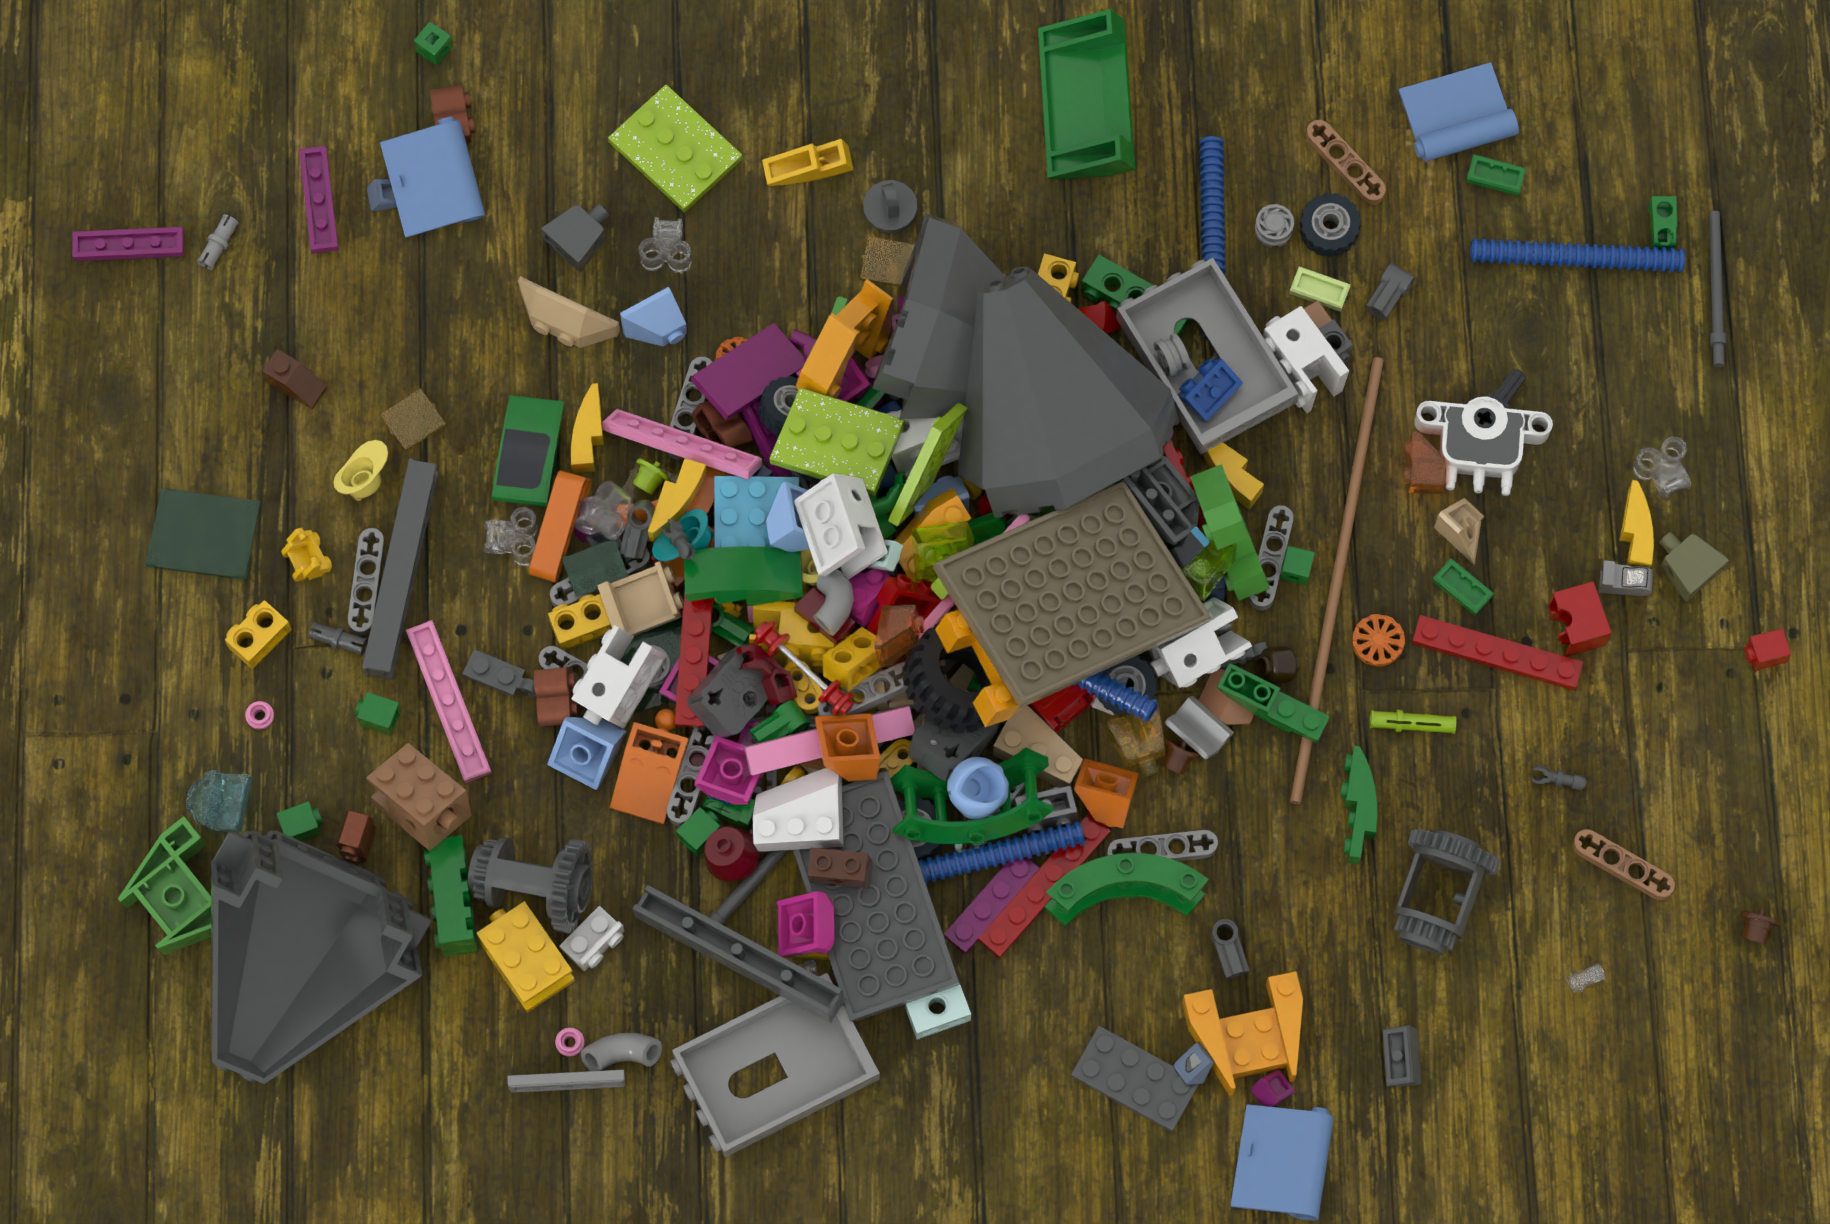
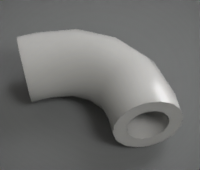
(837, 602)
(621, 1048)

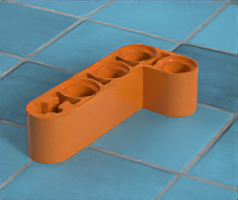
(558, 525)

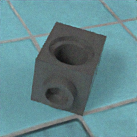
(1334, 334)

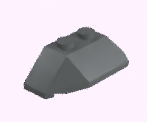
(1165, 499)

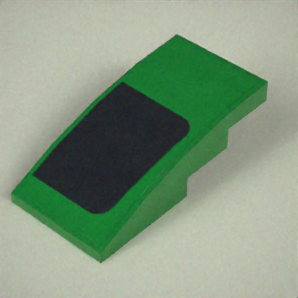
(528, 450)

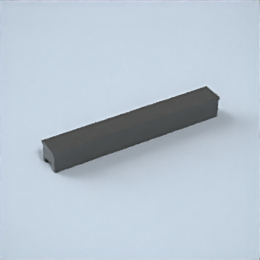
(400, 570)
(739, 954)

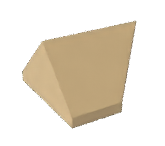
(1461, 527)

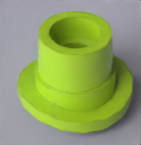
(649, 476)

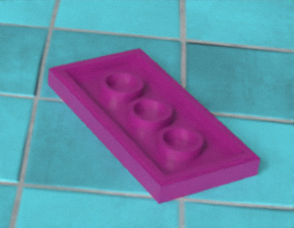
(746, 370)

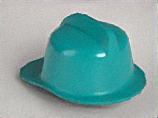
(694, 526)

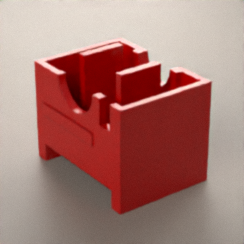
(1584, 617)
(1063, 706)

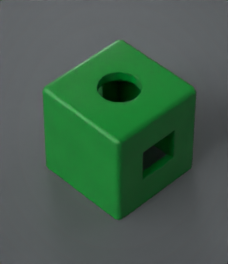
(433, 43)
(1297, 565)

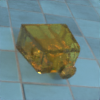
(1138, 742)

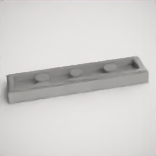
(566, 1081)

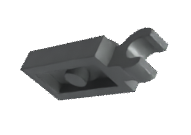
(498, 675)

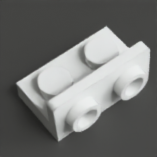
(592, 939)

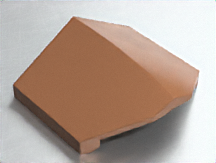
(1222, 706)

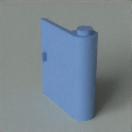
(1457, 112)
(433, 178)
(1283, 1160)

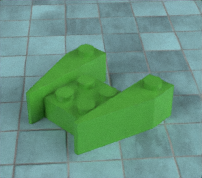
(1227, 527)
(171, 889)

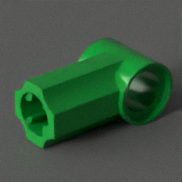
(731, 628)
(787, 720)

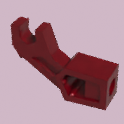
(765, 664)

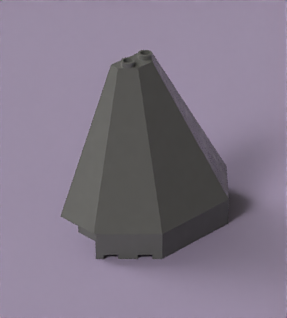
(934, 334)
(1053, 401)
(299, 950)

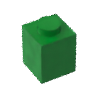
(378, 713)
(300, 821)
(697, 829)

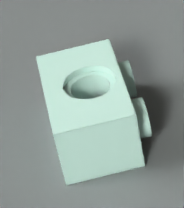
(927, 1023)

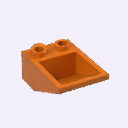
(650, 774)

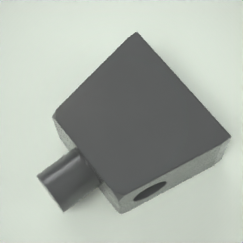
(577, 234)

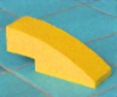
(808, 163)
(587, 432)
(1243, 485)
(677, 497)
(1637, 528)

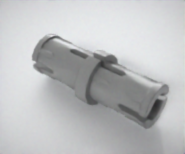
(217, 242)

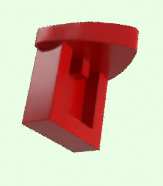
(1102, 316)

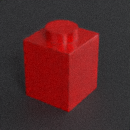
(1767, 649)

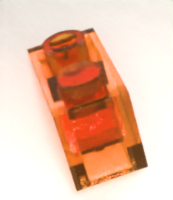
(1425, 467)

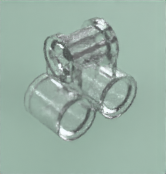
(666, 242)
(1667, 470)
(604, 511)
(511, 536)

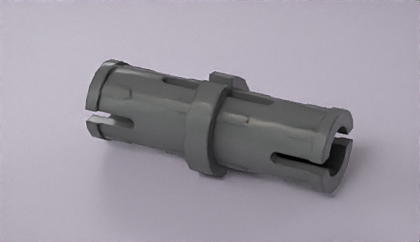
(338, 638)

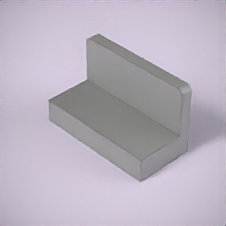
(1199, 728)

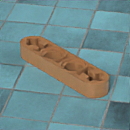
(1342, 164)
(1626, 860)

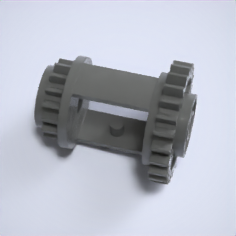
(1453, 854)
(564, 885)

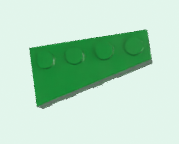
(452, 897)

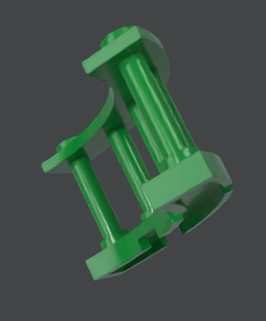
(922, 783)
(1126, 877)

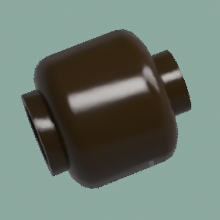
(1277, 664)

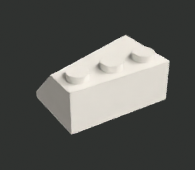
(800, 814)

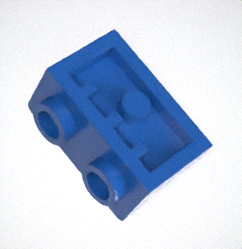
(1209, 388)

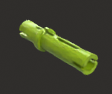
(1380, 719)

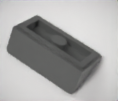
(1402, 1056)

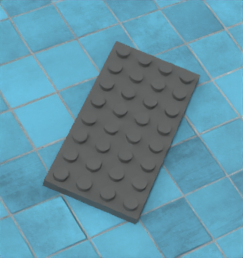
(887, 934)

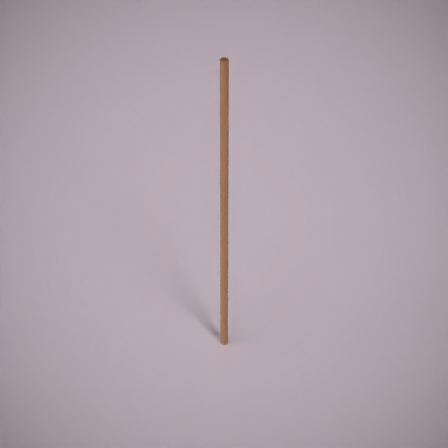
(1338, 571)

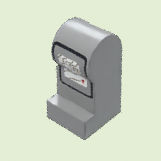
(1625, 579)

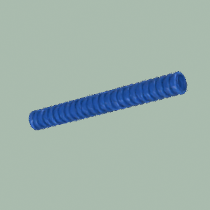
(1212, 201)
(1577, 255)
(1120, 695)
(1002, 852)

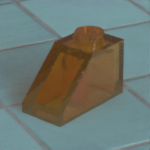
(897, 632)

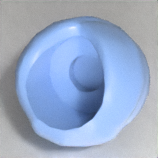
(977, 787)

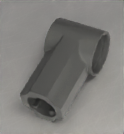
(1392, 287)
(636, 530)
(1229, 951)

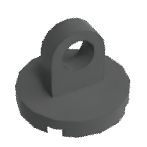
(890, 206)

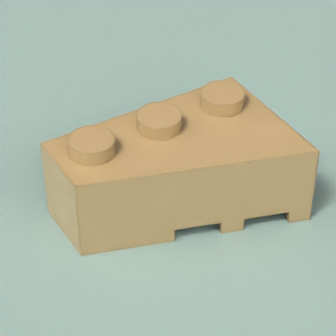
(1030, 731)

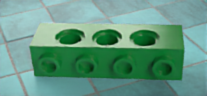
(1104, 273)

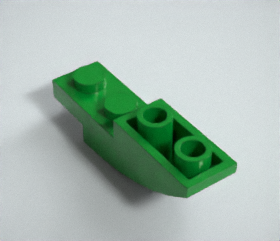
(1271, 704)
(1361, 796)

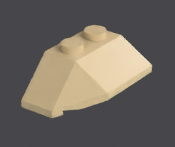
(565, 318)

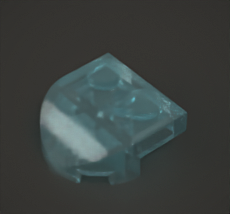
(219, 800)

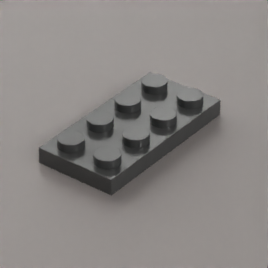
(1134, 1079)

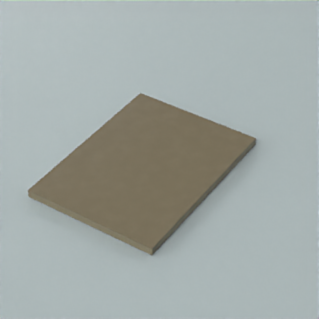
(1071, 593)

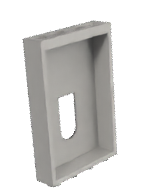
(1213, 304)
(818, 1057)

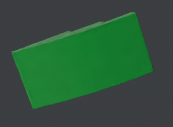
(744, 573)

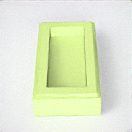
(1319, 287)

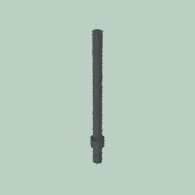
(1718, 338)

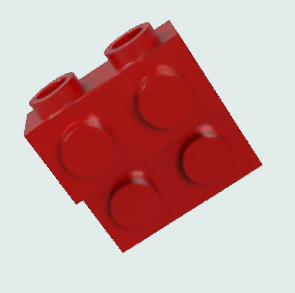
(904, 592)

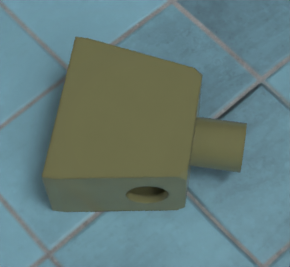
(1690, 563)

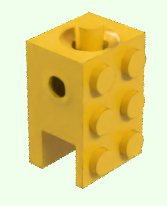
(804, 639)
(525, 956)

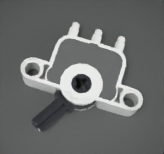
(1488, 448)

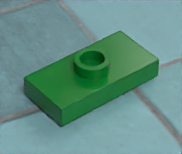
(1496, 175)
(987, 527)
(1463, 587)

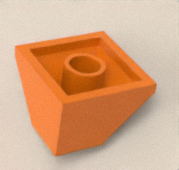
(849, 745)
(1106, 791)

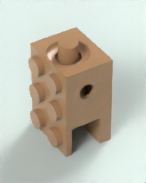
(419, 796)

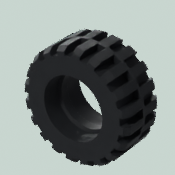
(931, 690)

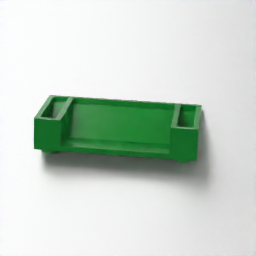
(1086, 97)

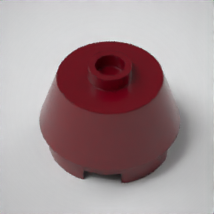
(731, 854)

